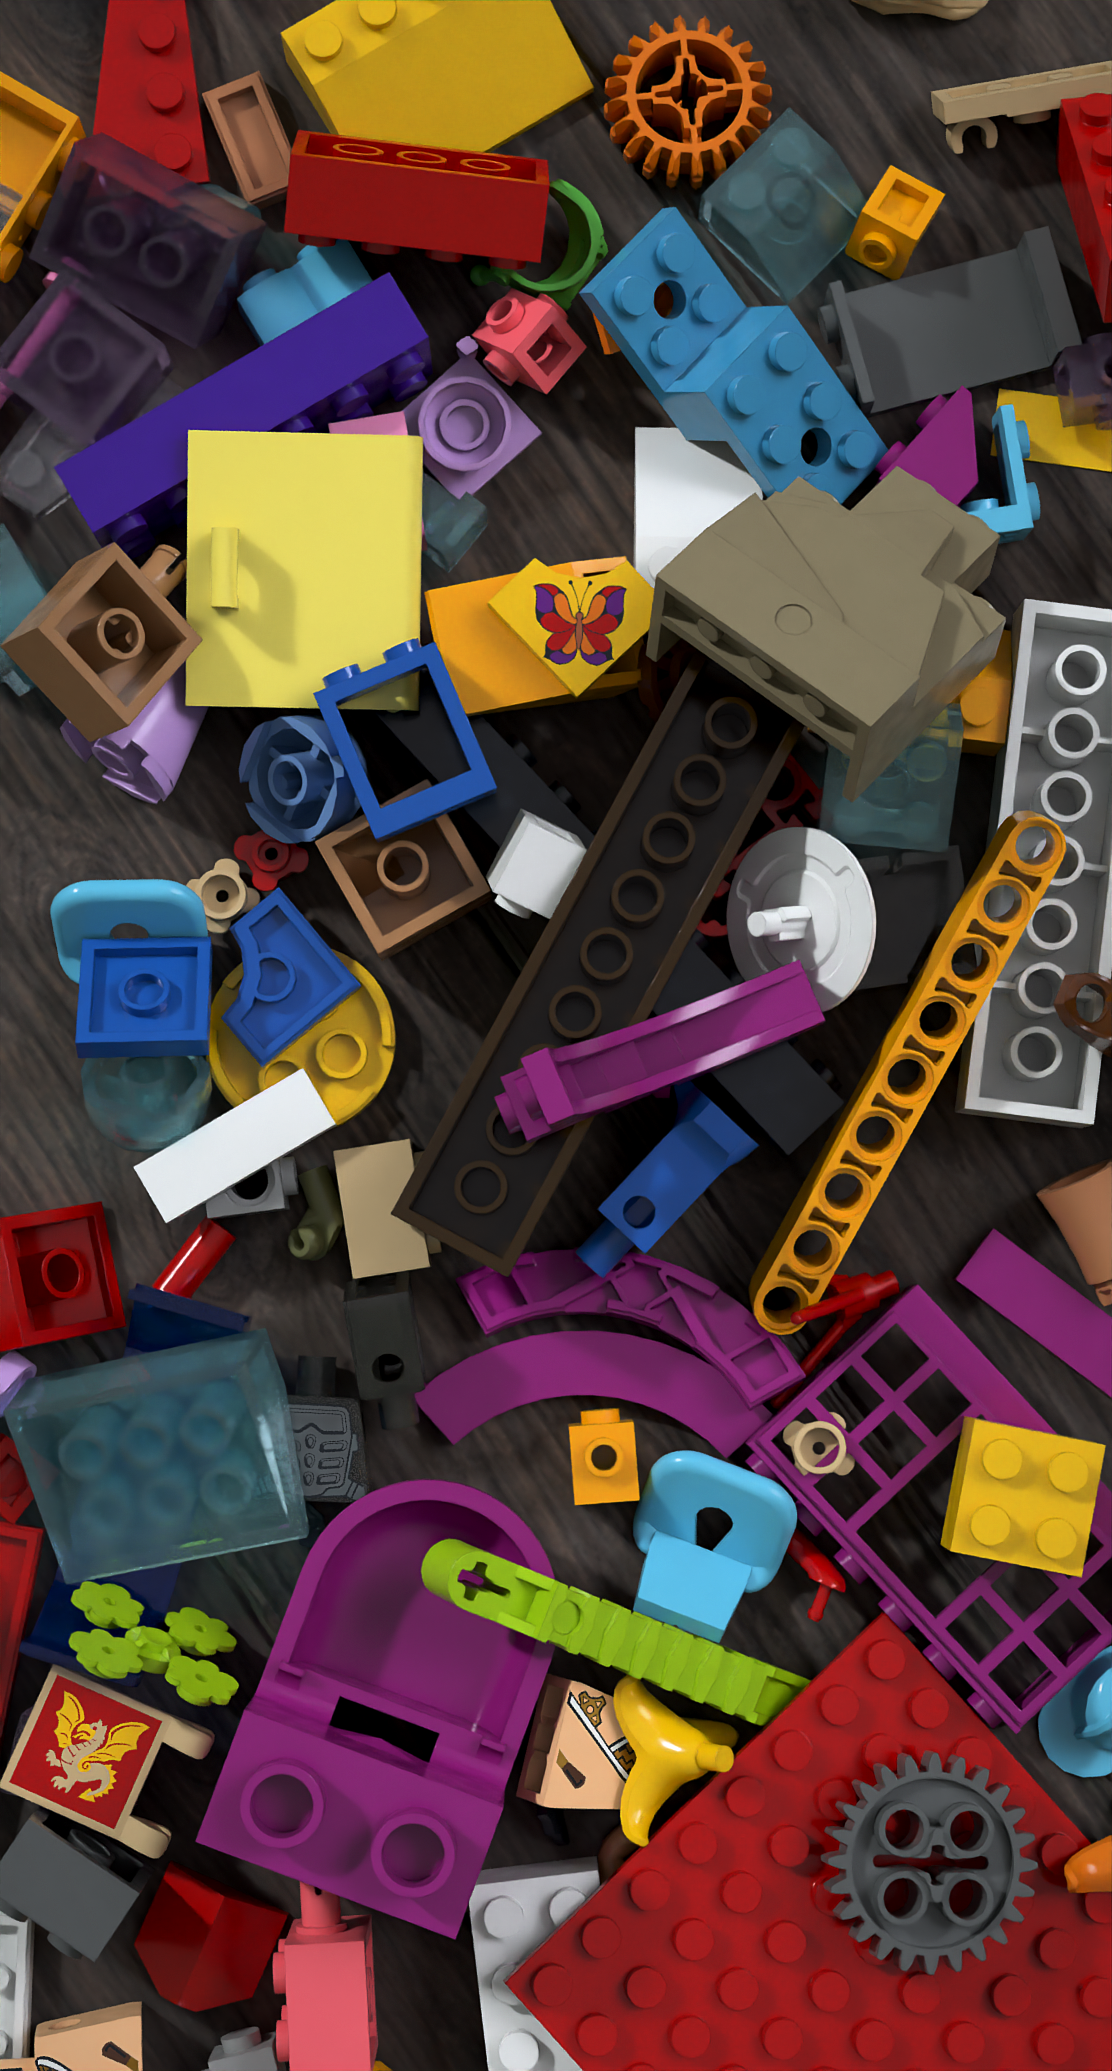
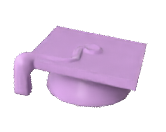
(468, 425)

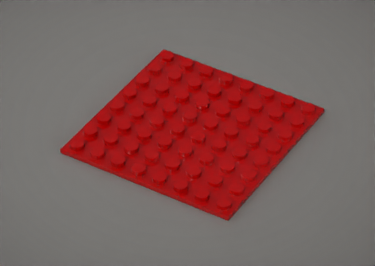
(729, 1947)

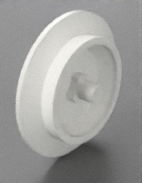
(805, 902)

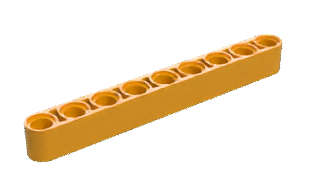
(906, 1040)

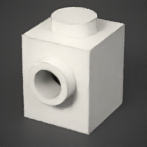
(534, 866)

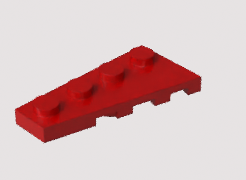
(151, 85)

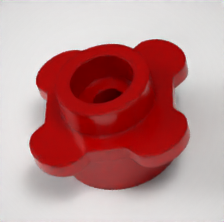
(265, 871)

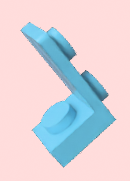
(1021, 499)

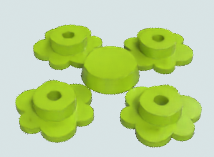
(150, 1647)

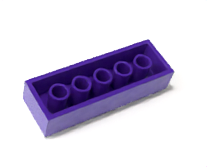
(297, 383)

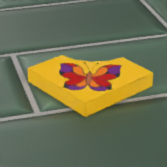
(576, 622)

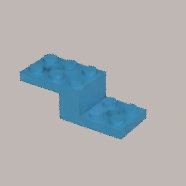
(731, 366)

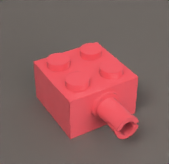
(328, 1988)

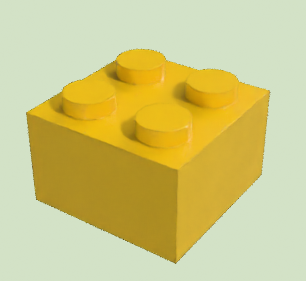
(1022, 1496)

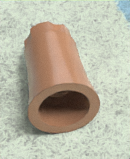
(1083, 1213)

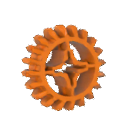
(662, 104)

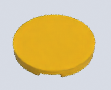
(343, 1054)

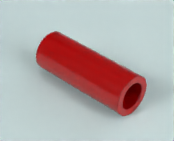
(195, 1258)

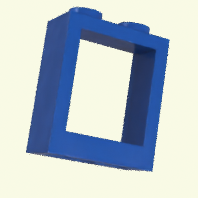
(432, 802)

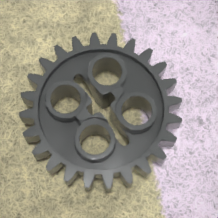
(926, 1920)

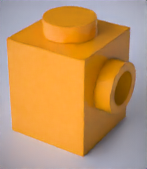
(603, 1458)

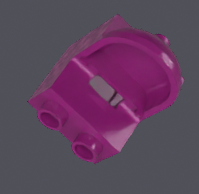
(367, 1629)

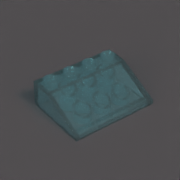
(161, 1456)

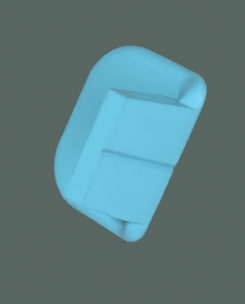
(96, 906)
(697, 1585)

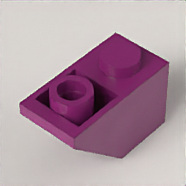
(943, 449)

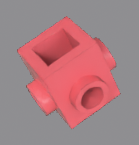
(528, 340)

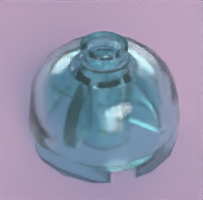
(146, 1100)

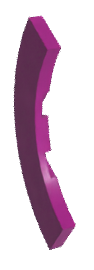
(642, 1292)
(590, 1365)

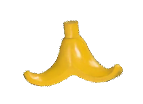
(667, 1752)

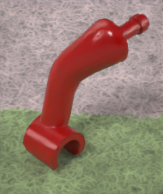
(818, 1568)

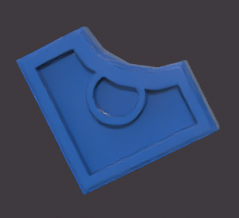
(286, 981)

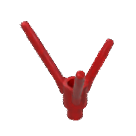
(849, 1300)

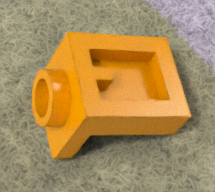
(893, 223)

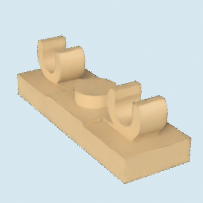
(1023, 97)

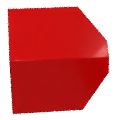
(206, 1940)

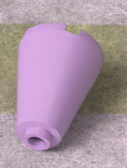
(152, 749)

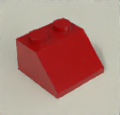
(56, 1277)

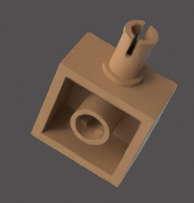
(105, 638)

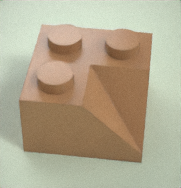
(405, 882)

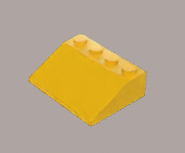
(436, 69)

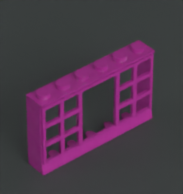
(997, 1402)

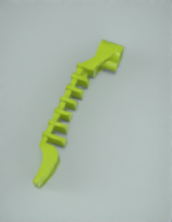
(608, 1633)

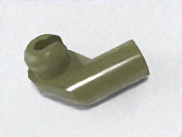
(322, 1219)

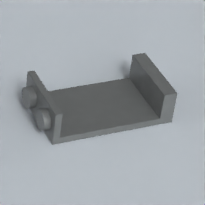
(951, 327)

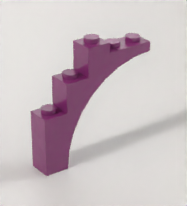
(670, 1049)

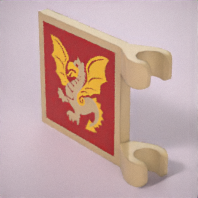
(92, 1753)

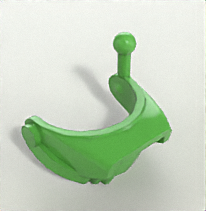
(584, 252)

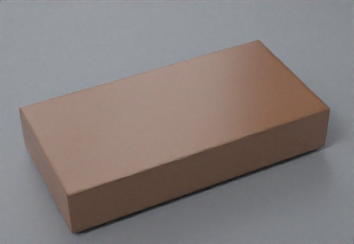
(251, 138)

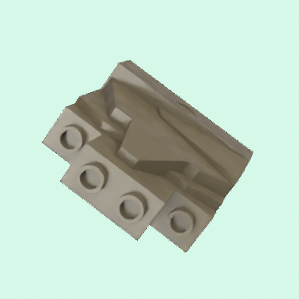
(839, 612)

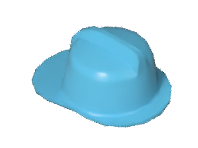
(1078, 1721)

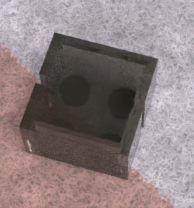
(911, 915)

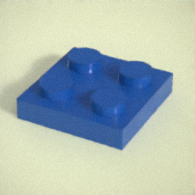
(144, 997)

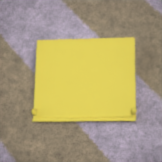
(301, 564)

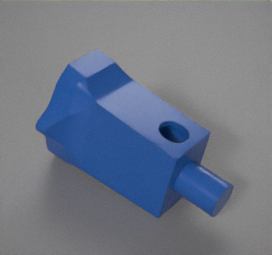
(667, 1180)

